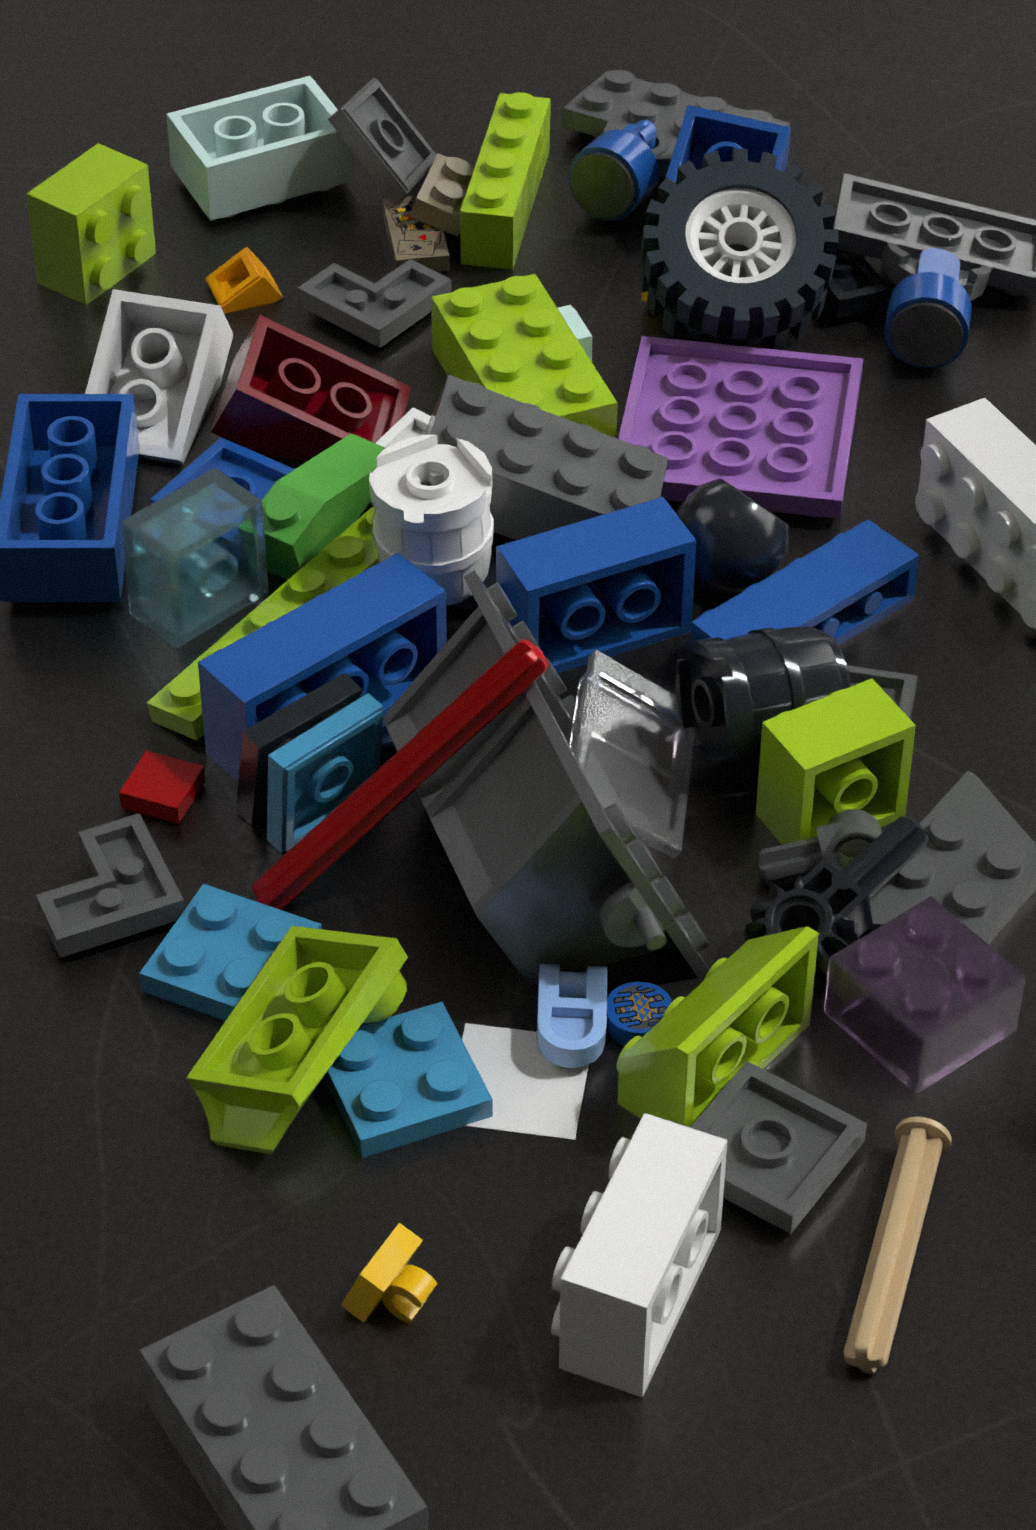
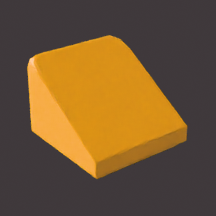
(243, 283)

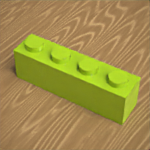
(505, 181)

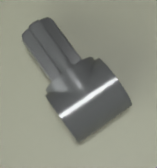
(787, 861)

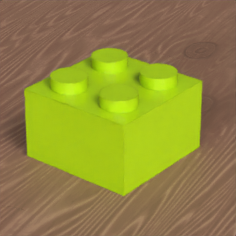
(91, 223)
(832, 759)

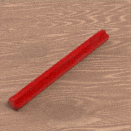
(401, 774)

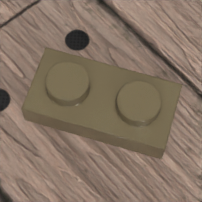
(443, 194)

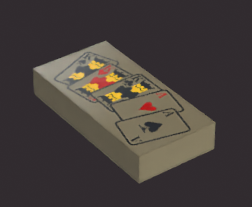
(413, 238)

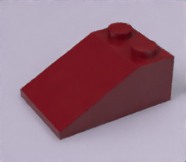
(302, 397)

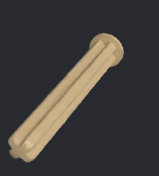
(895, 1242)

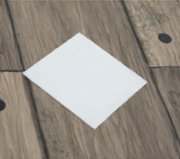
(525, 1087)

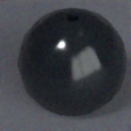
(734, 538)

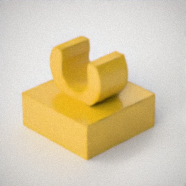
(391, 1279)

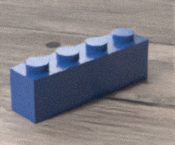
(834, 589)

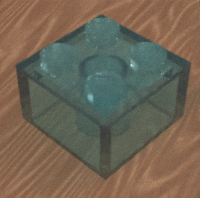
(195, 557)

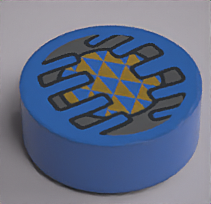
(635, 1010)

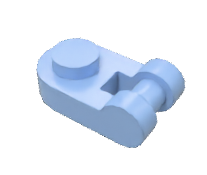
(571, 1014)

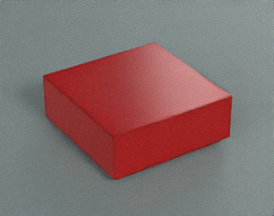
(162, 787)

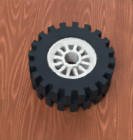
(700, 278)

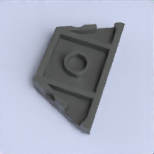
(973, 863)

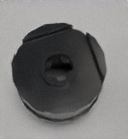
(750, 678)

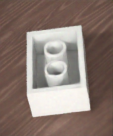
(639, 1253)

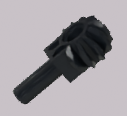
(837, 900)

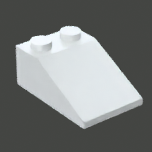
(171, 361)

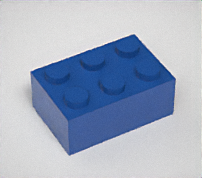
(602, 583)

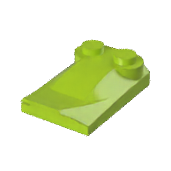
(293, 1030)

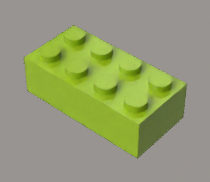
(522, 348)

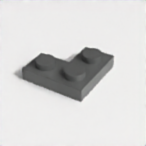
(369, 309)
(124, 897)

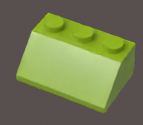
(738, 1014)

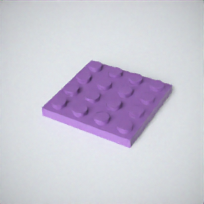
(746, 415)

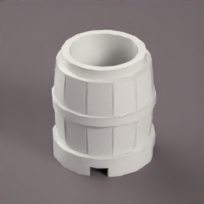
(434, 510)

